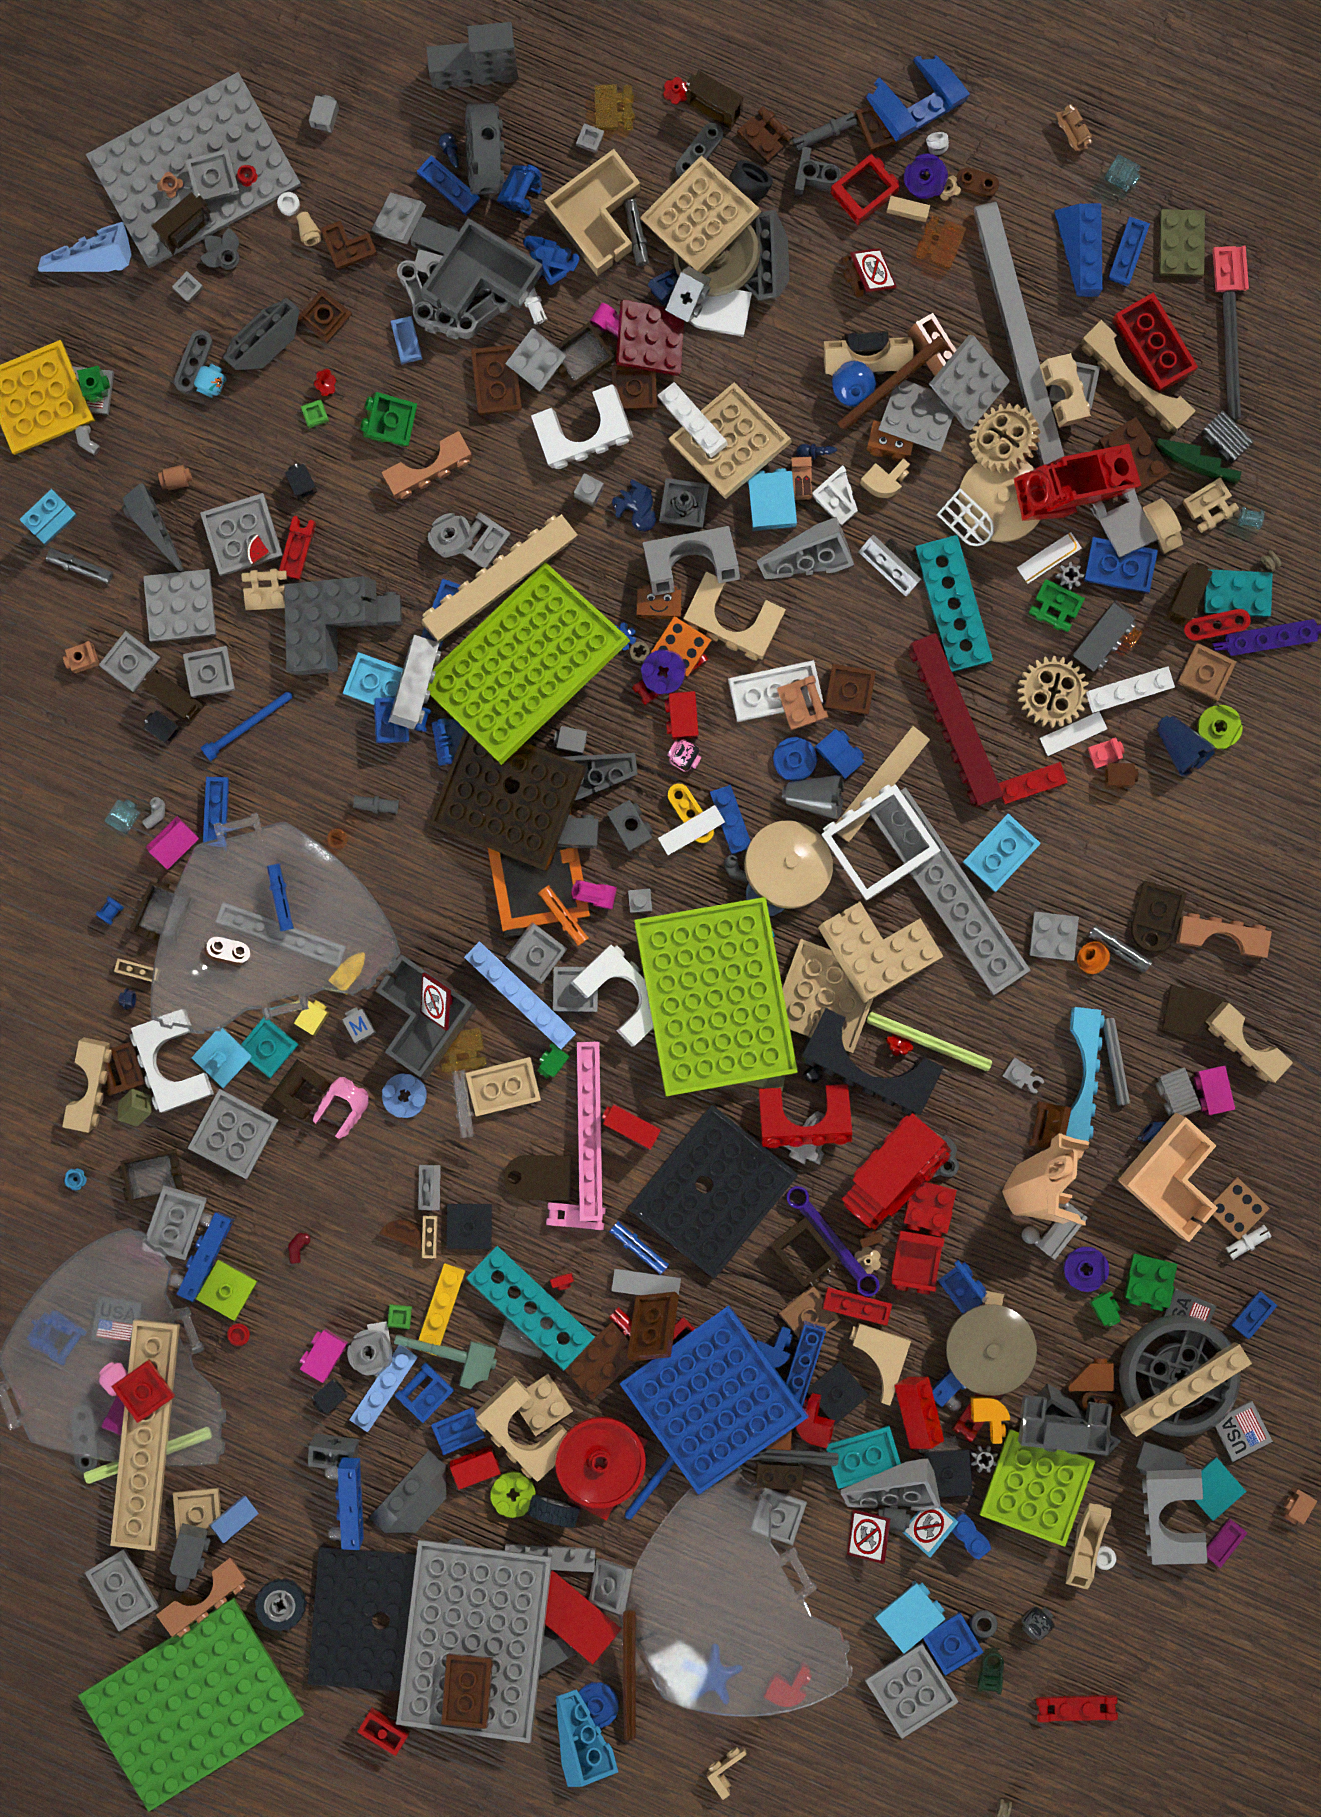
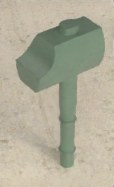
(477, 1360)

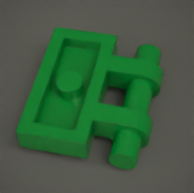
(1060, 599)

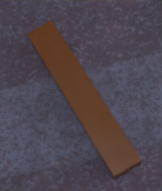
(892, 383)

